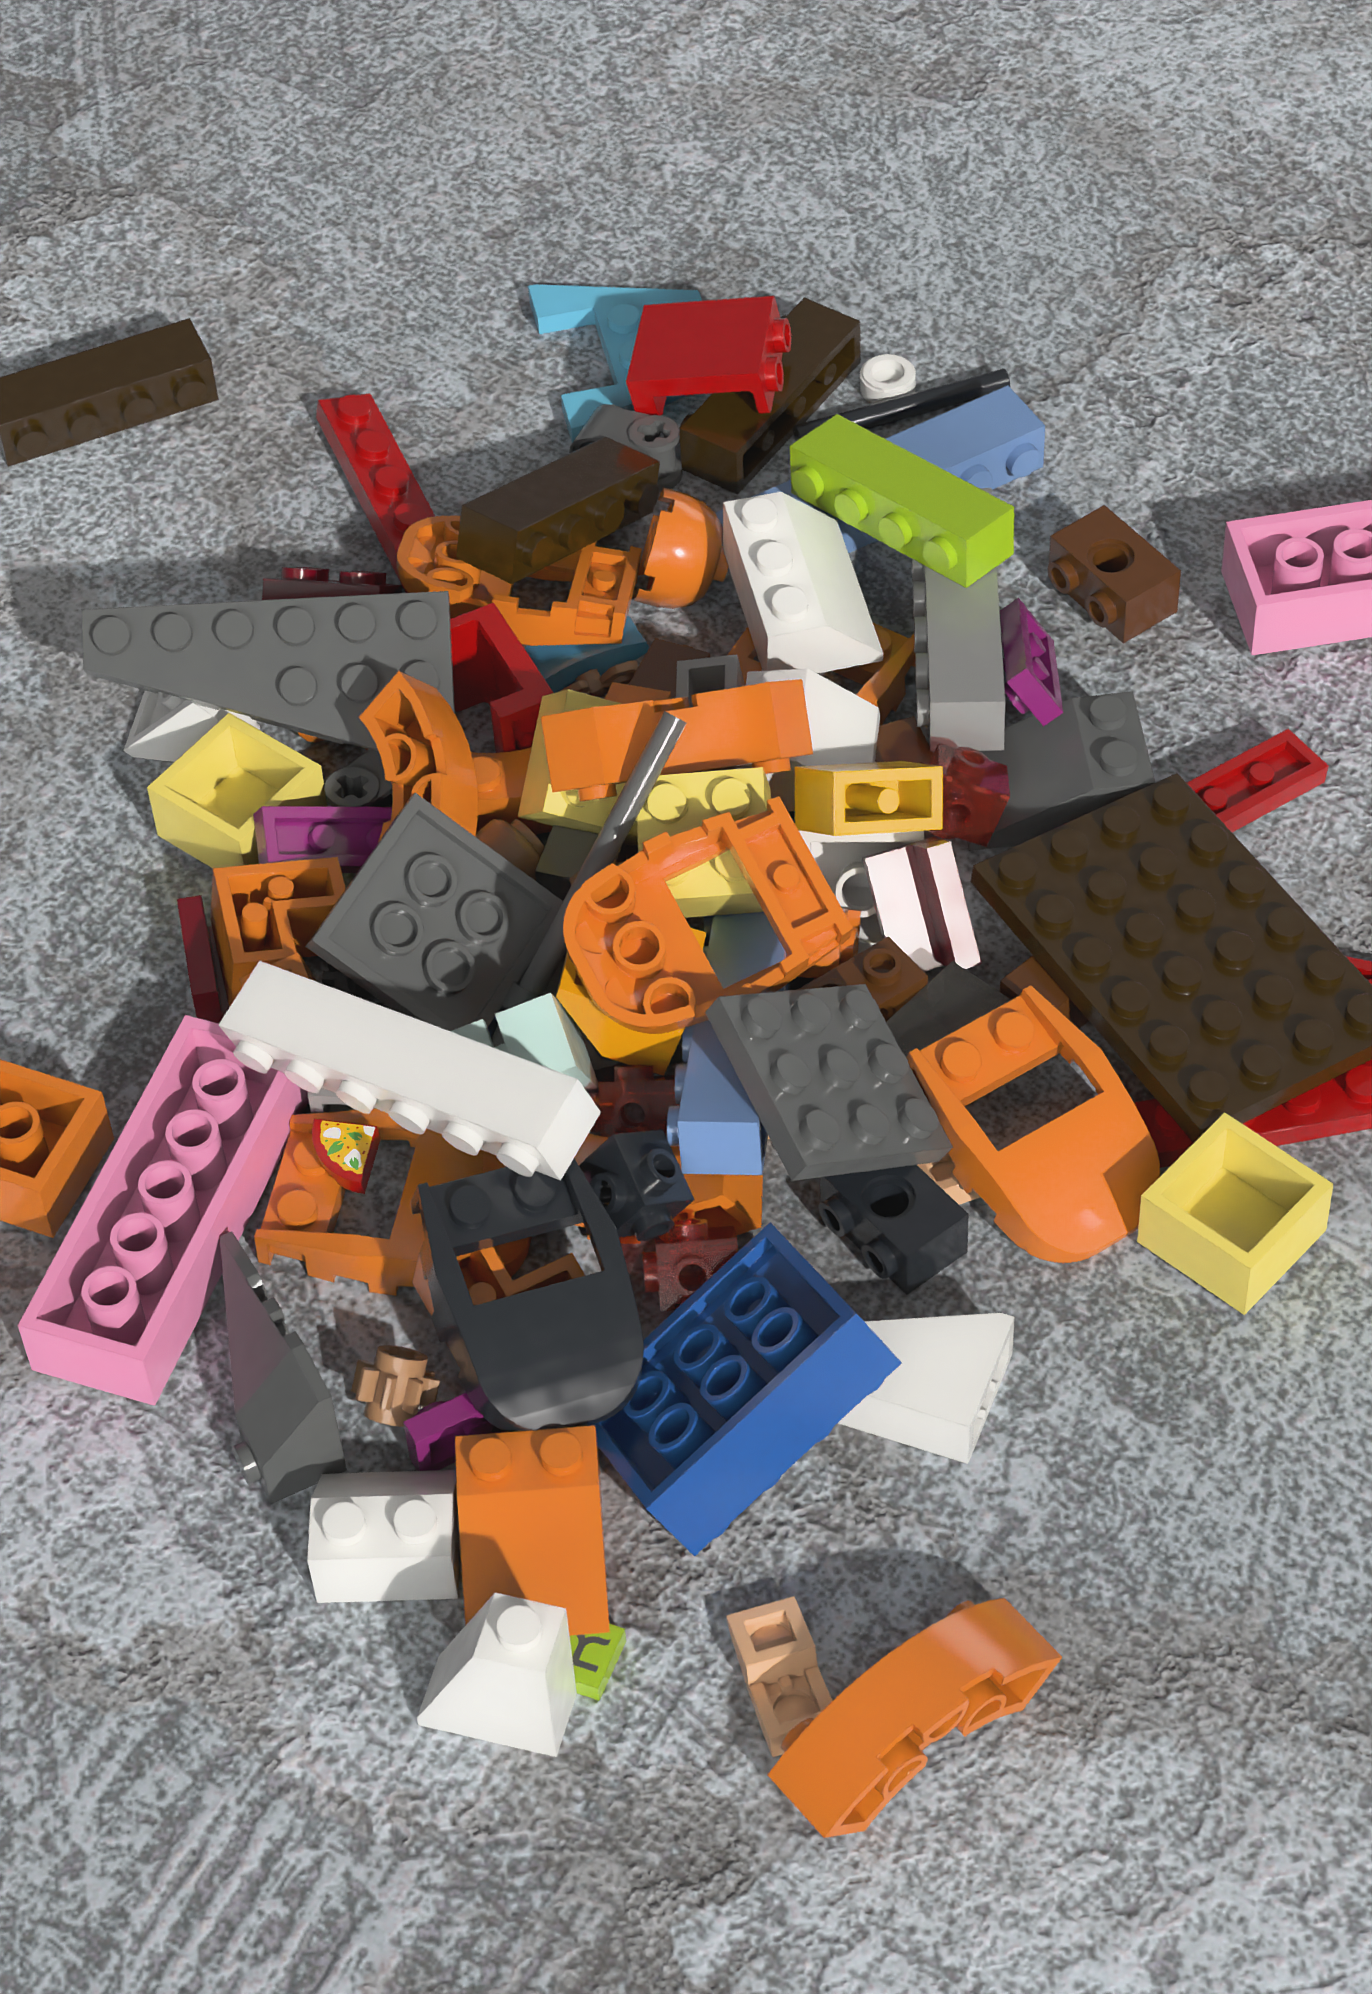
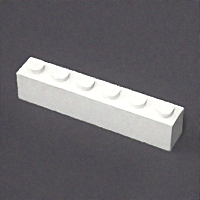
(410, 1071)

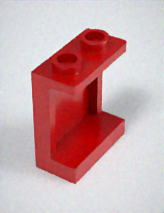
(708, 351)
(496, 670)

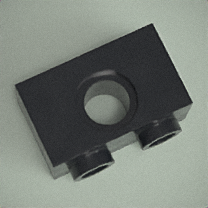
(907, 1248)

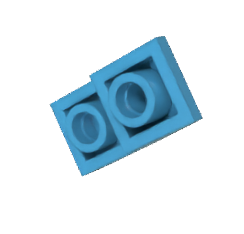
(564, 663)

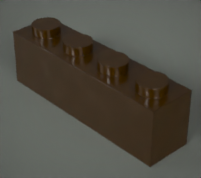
(104, 391)
(729, 438)
(557, 509)

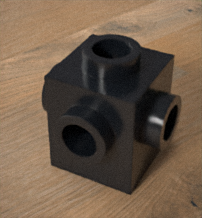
(638, 1183)

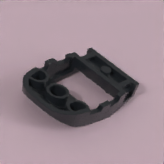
(545, 1353)

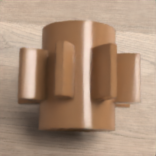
(394, 1384)

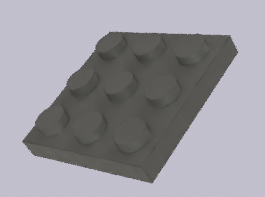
(436, 921)
(828, 1081)

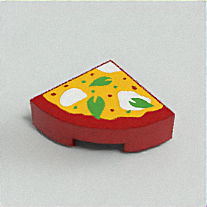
(346, 1151)

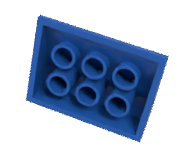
(740, 1388)

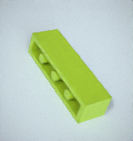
(902, 500)

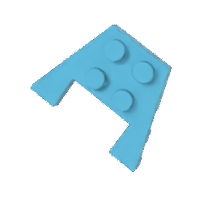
(617, 320)

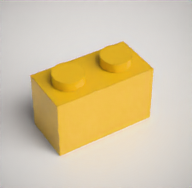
(868, 798)

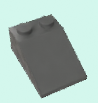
(1069, 765)

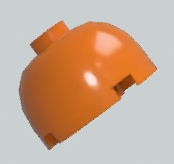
(681, 552)

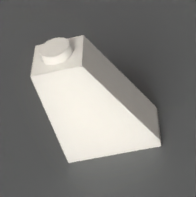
(943, 1384)
(506, 1677)

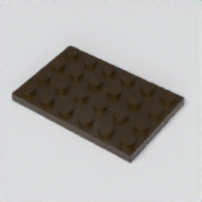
(1184, 955)

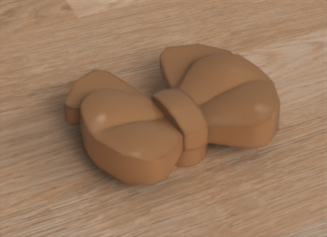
(596, 685)

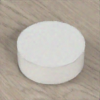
(886, 378)

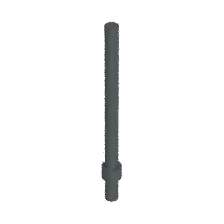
(600, 856)

